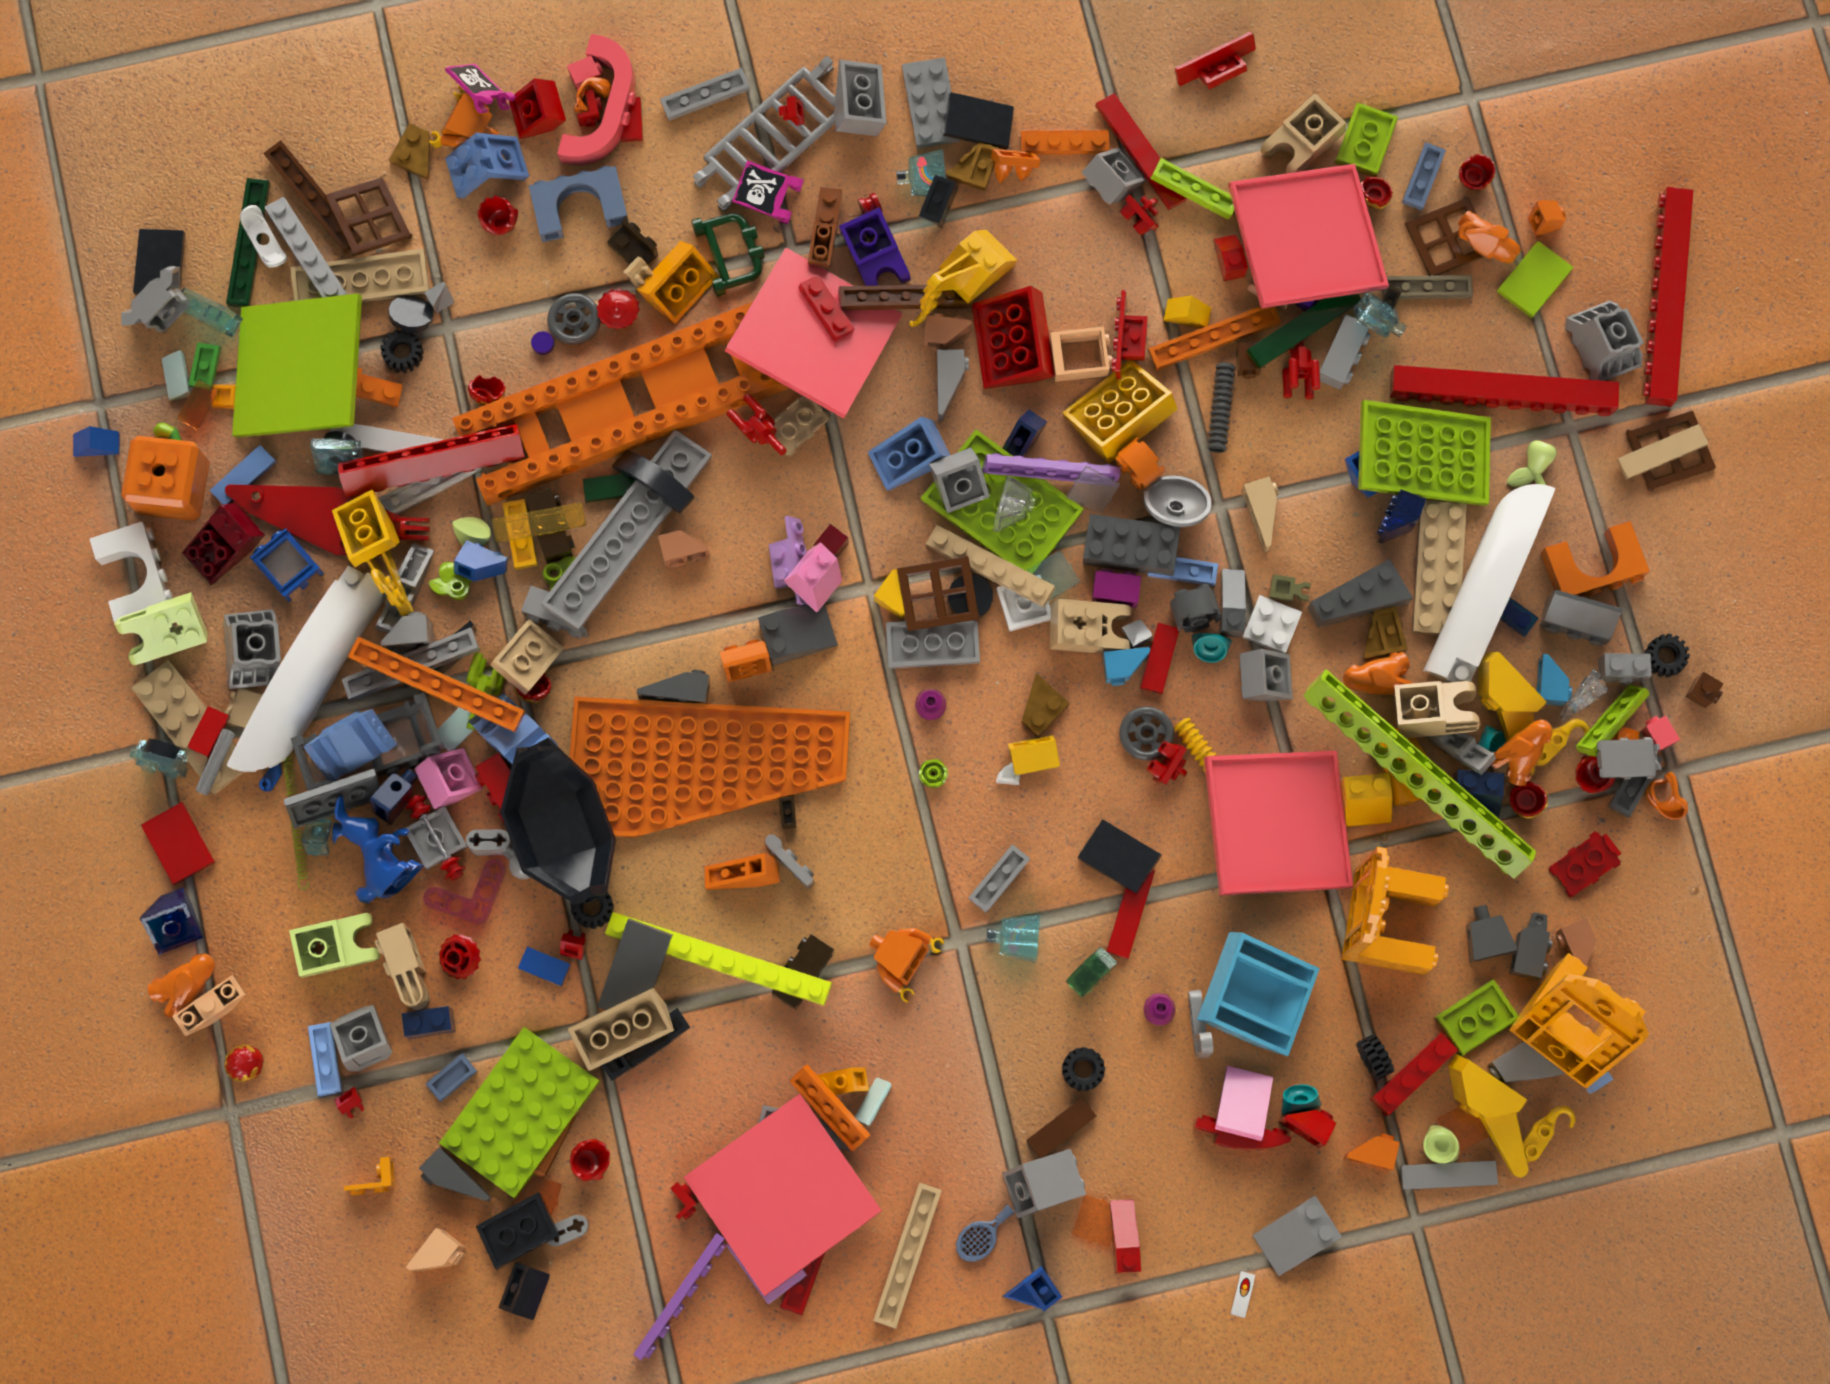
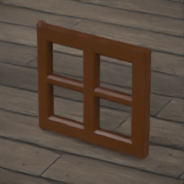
(367, 217)
(1449, 237)
(1679, 472)
(942, 618)

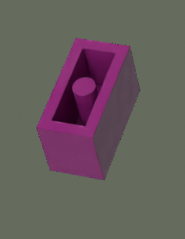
(1116, 587)

